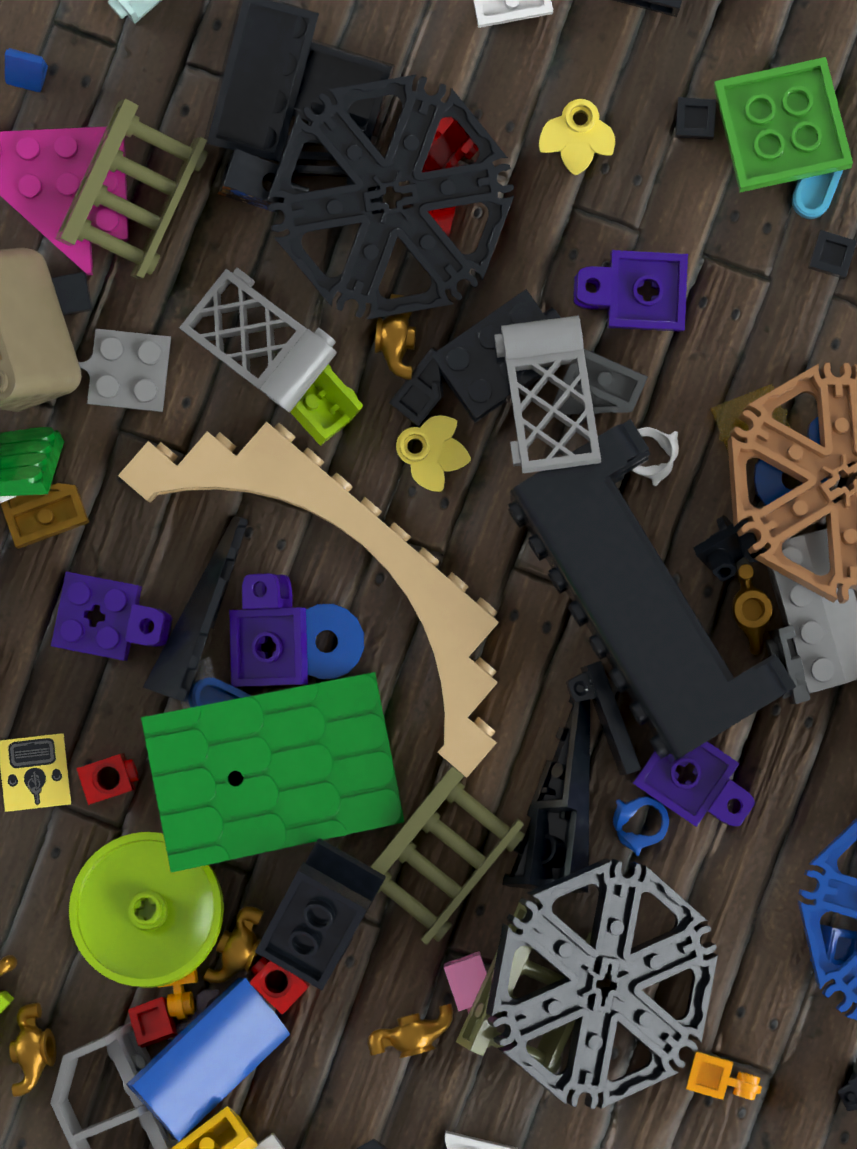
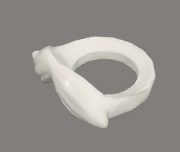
(669, 444)

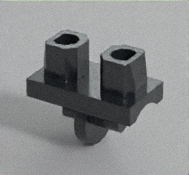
(726, 548)

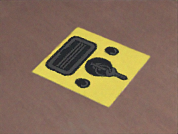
(34, 772)

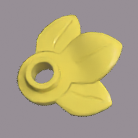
(576, 141)
(438, 454)

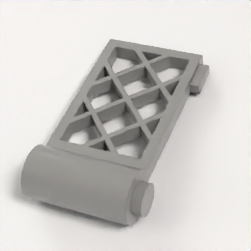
(540, 346)
(297, 361)

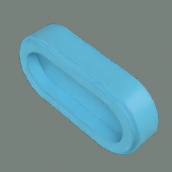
(814, 194)

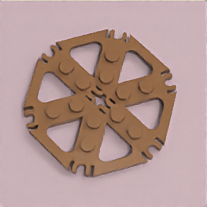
(810, 465)

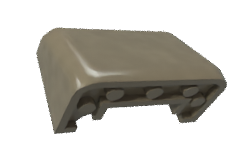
(34, 337)

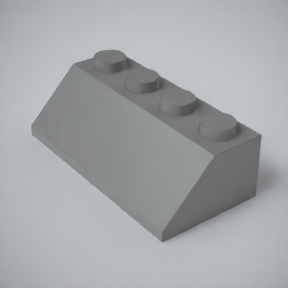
(822, 628)

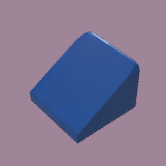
(25, 70)
(838, 943)

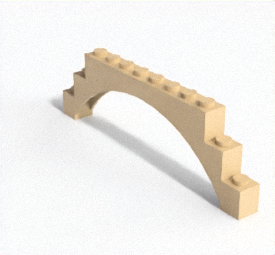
(280, 471)

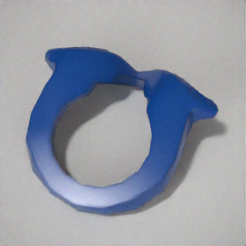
(626, 810)

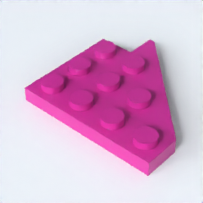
(41, 179)

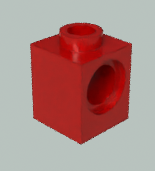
(91, 782)
(282, 998)

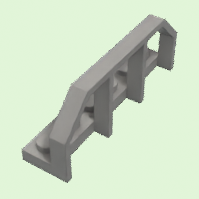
(129, 1061)

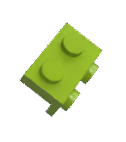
(326, 406)

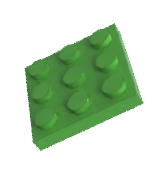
(783, 124)

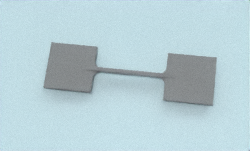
(128, 370)

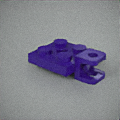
(618, 287)
(268, 614)
(124, 618)
(706, 794)

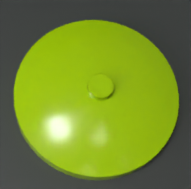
(140, 918)

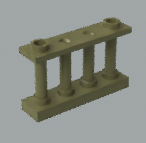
(94, 192)
(427, 819)
(479, 1034)

